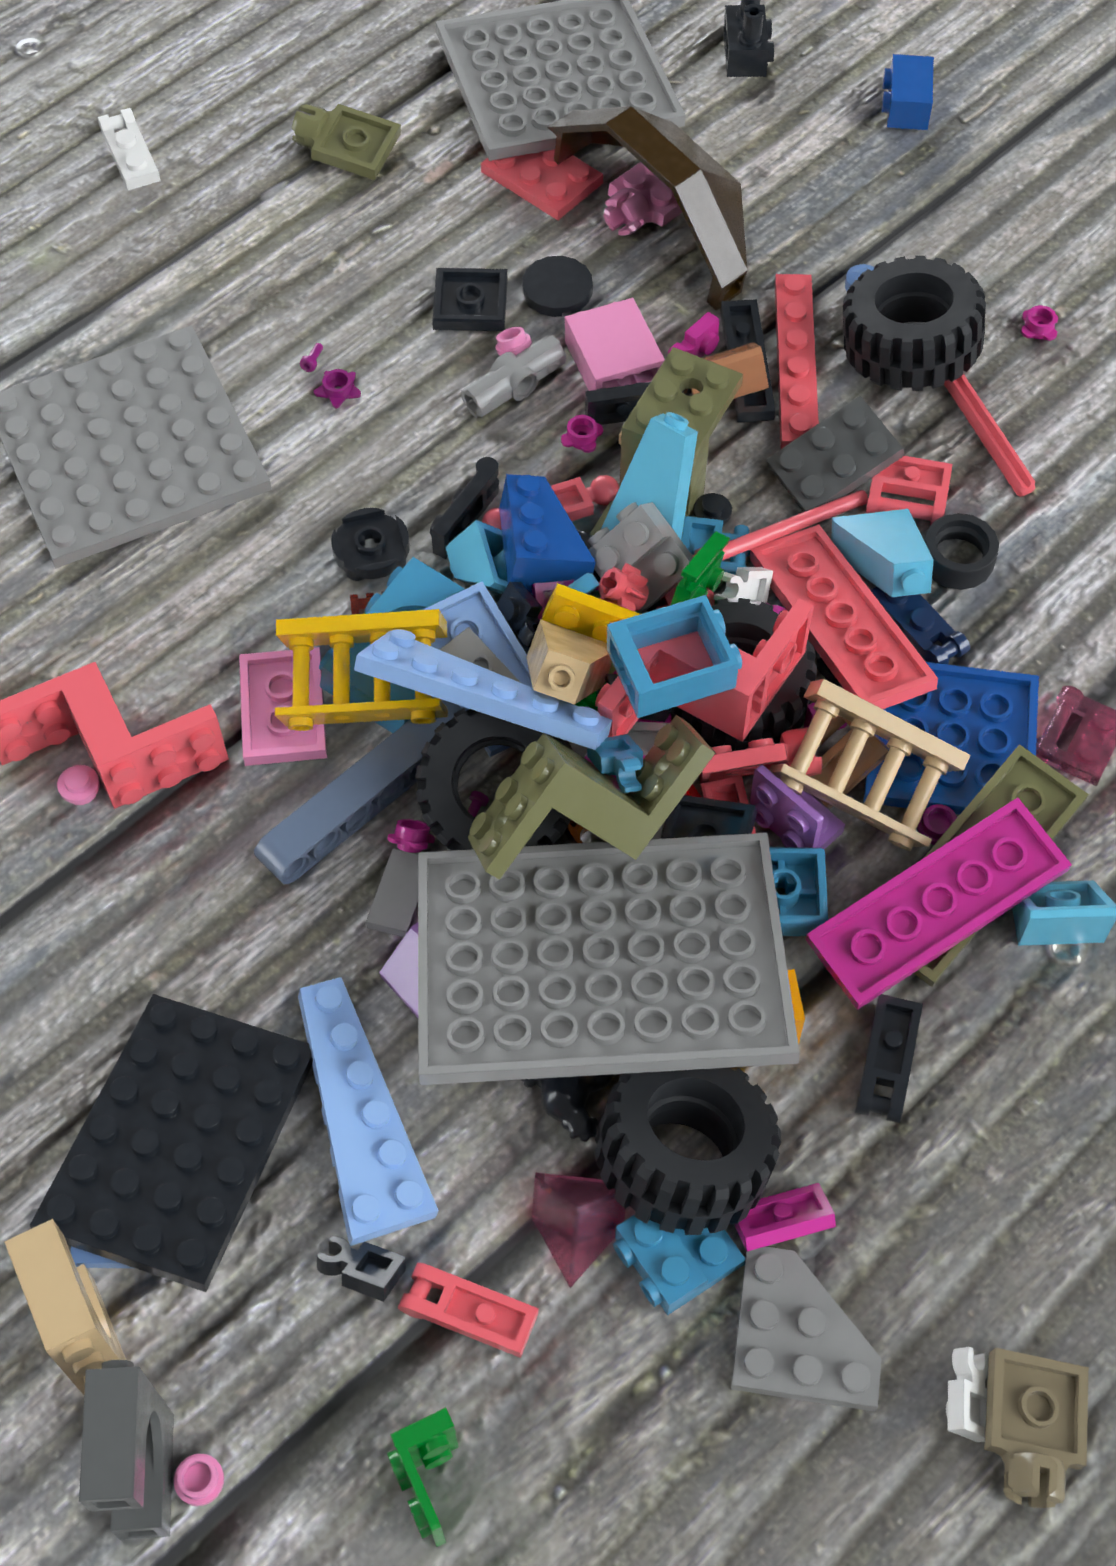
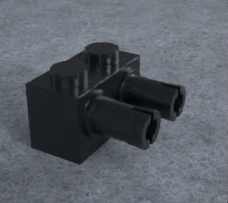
(746, 39)

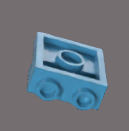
(675, 1264)

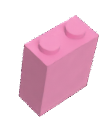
(612, 345)

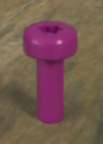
(308, 362)
(478, 799)

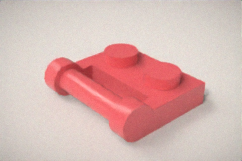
(914, 479)

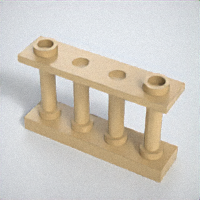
(902, 741)

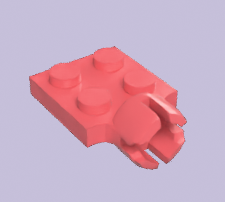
(759, 752)

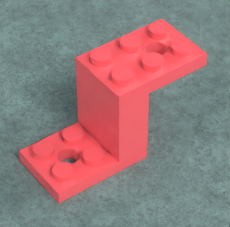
(731, 710)
(126, 764)

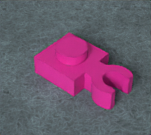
(701, 337)

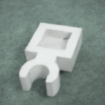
(748, 583)
(968, 1394)

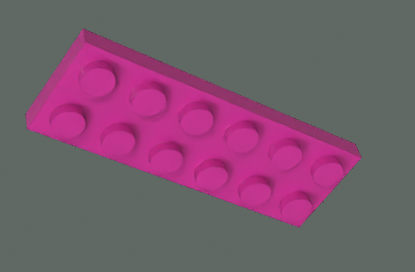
(937, 903)

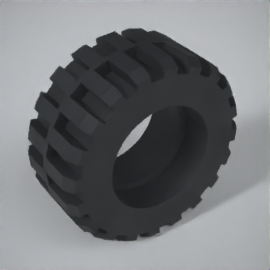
(921, 353)
(746, 627)
(440, 771)
(681, 1189)

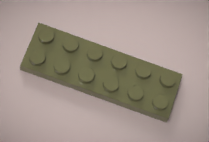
(1043, 792)

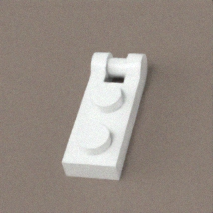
(129, 149)

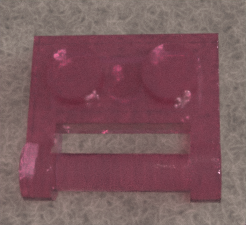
(1092, 742)

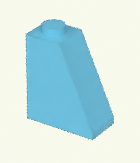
(886, 550)

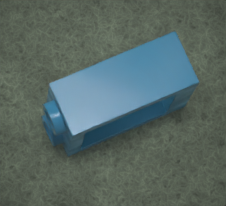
(661, 625)

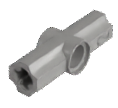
(513, 376)

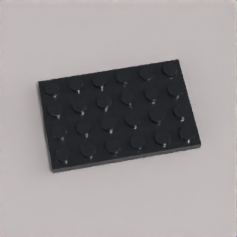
(176, 1142)

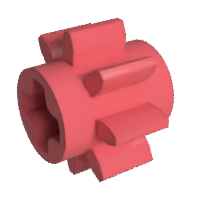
(624, 587)

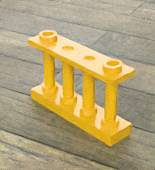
(340, 634)

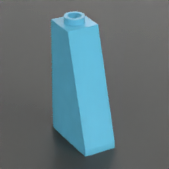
(659, 471)

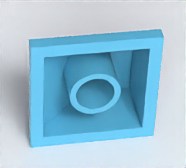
(479, 556)

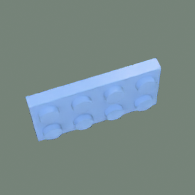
(478, 610)

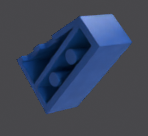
(539, 535)

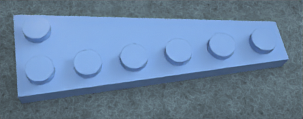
(428, 670)
(369, 1147)

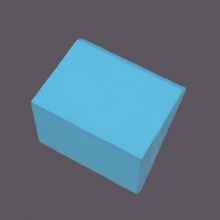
(1065, 914)

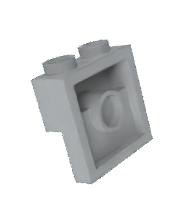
(645, 543)

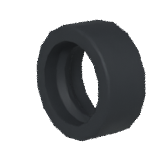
(973, 531)

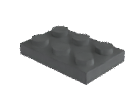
(835, 456)

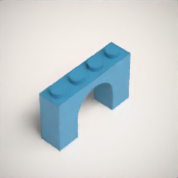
(407, 590)

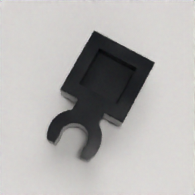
(365, 1270)

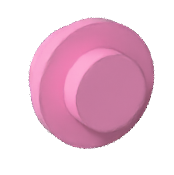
(512, 340)
(78, 784)
(198, 1479)

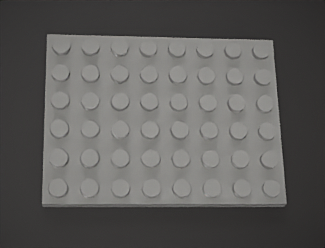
(602, 961)

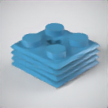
(804, 880)

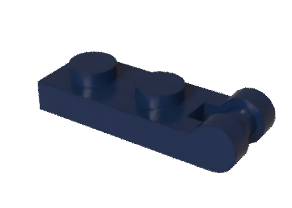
(924, 627)

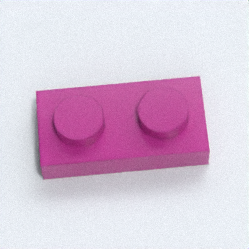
(786, 1217)

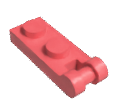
(470, 1309)

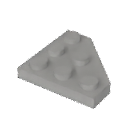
(798, 1339)

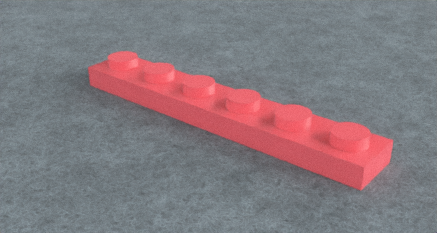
(795, 356)

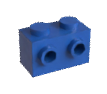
(909, 92)

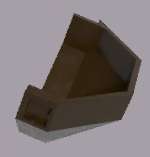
(701, 186)

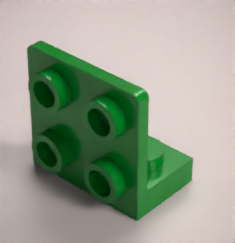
(417, 1444)

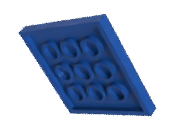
(974, 711)

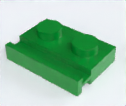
(703, 570)

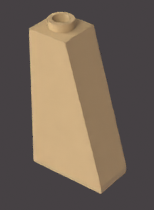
(566, 663)

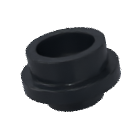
(713, 507)

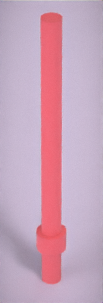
(794, 524)

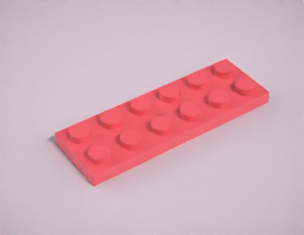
(847, 620)

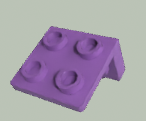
(792, 817)

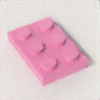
(268, 684)

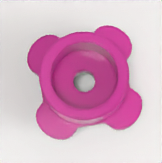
(1039, 323)
(582, 433)
(411, 835)

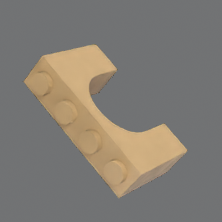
(63, 1302)

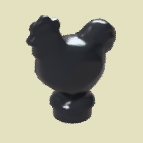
(566, 1101)

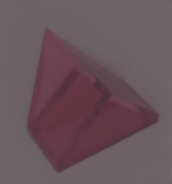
(575, 1220)

